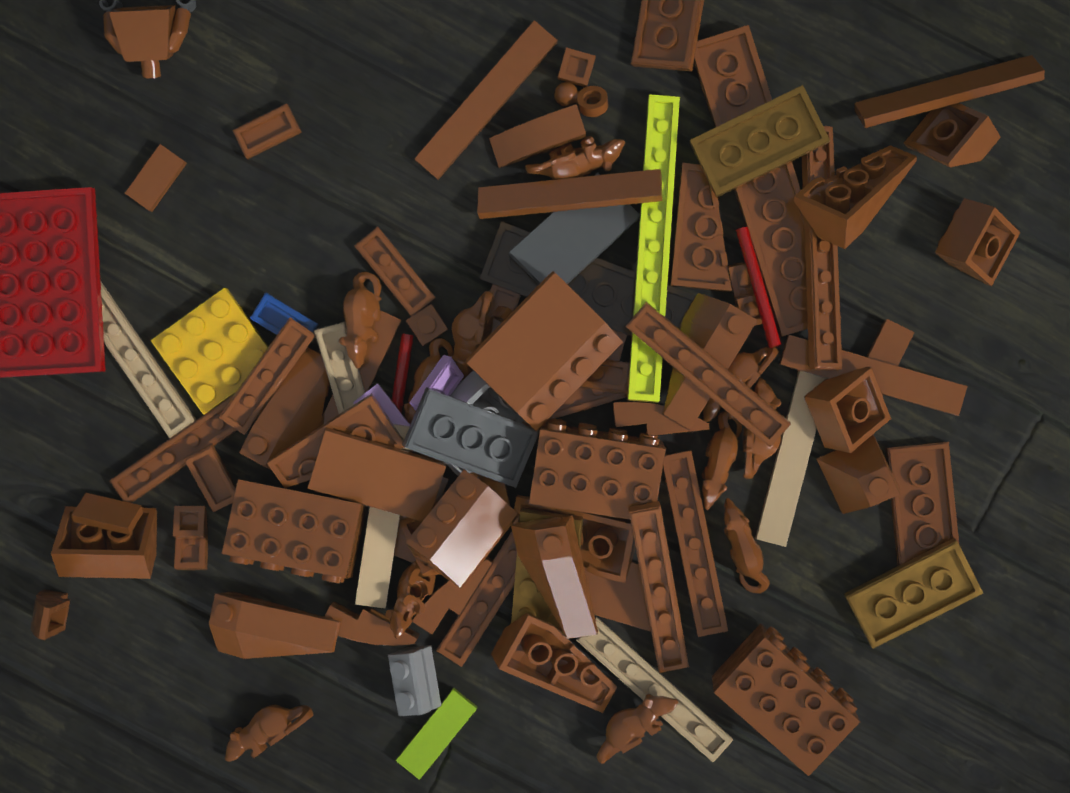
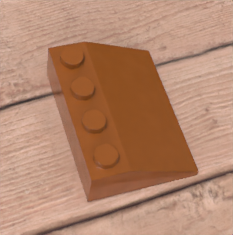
(544, 351)

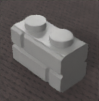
(414, 680)

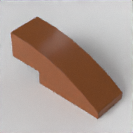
(538, 136)
(652, 416)
(449, 597)
(49, 614)
(368, 627)

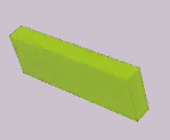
(436, 733)

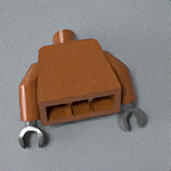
(146, 32)

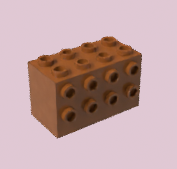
(595, 469)
(294, 531)
(785, 698)

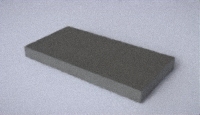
(571, 240)
(470, 437)

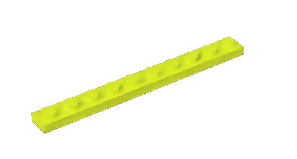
(654, 242)

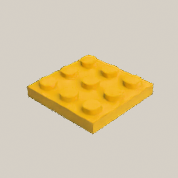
(212, 350)

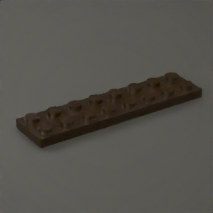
(601, 284)

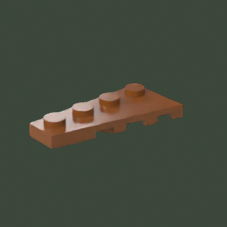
(698, 242)

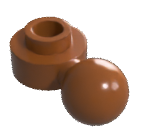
(591, 100)

